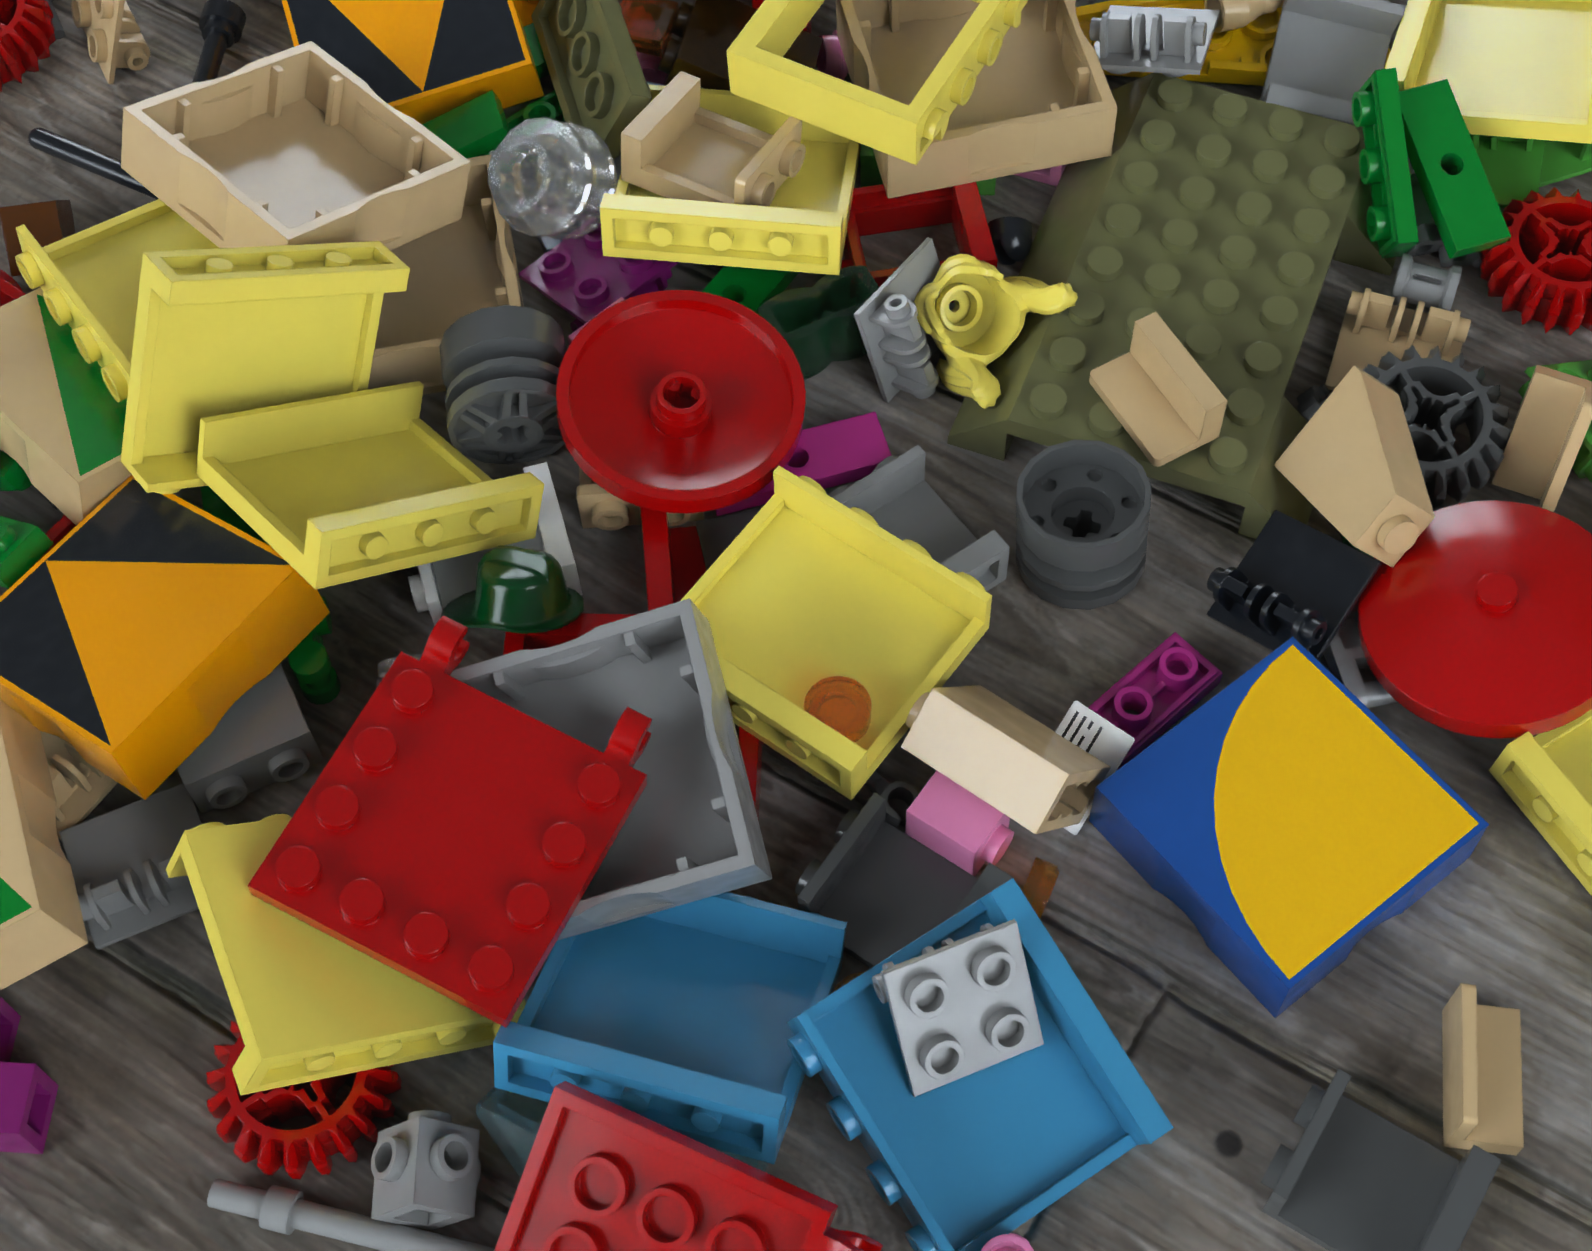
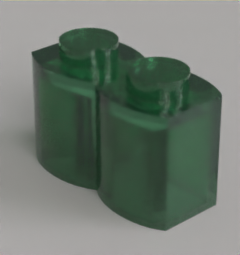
(821, 318)

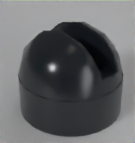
(1011, 238)

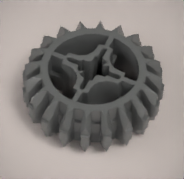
(1442, 398)

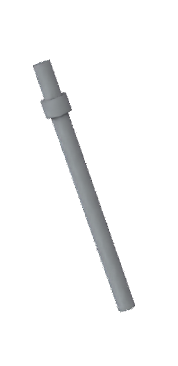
(286, 1210)

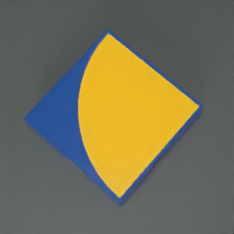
(1285, 823)

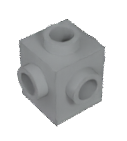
(425, 1171)

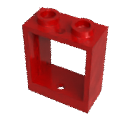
(876, 214)

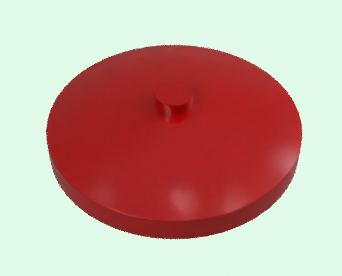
(680, 401)
(1486, 621)

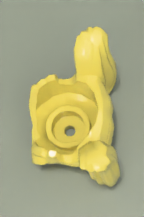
(983, 322)

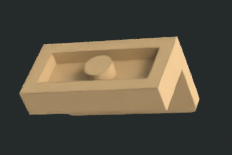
(1160, 393)
(1546, 436)
(1481, 1075)

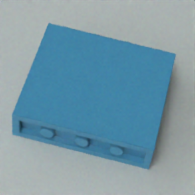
(680, 1017)
(998, 1141)

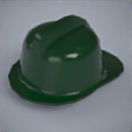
(517, 594)

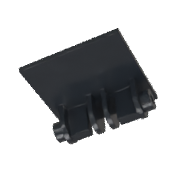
(1291, 586)

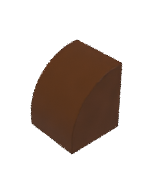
(45, 221)

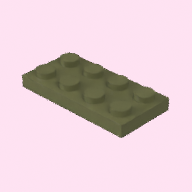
(592, 65)

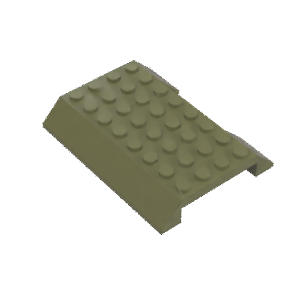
(1224, 229)

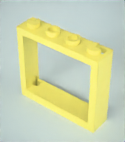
(898, 129)

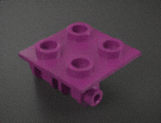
(587, 282)

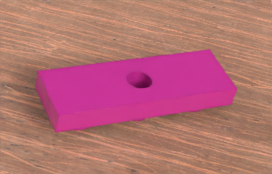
(830, 456)
(1158, 689)

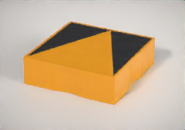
(424, 52)
(147, 632)

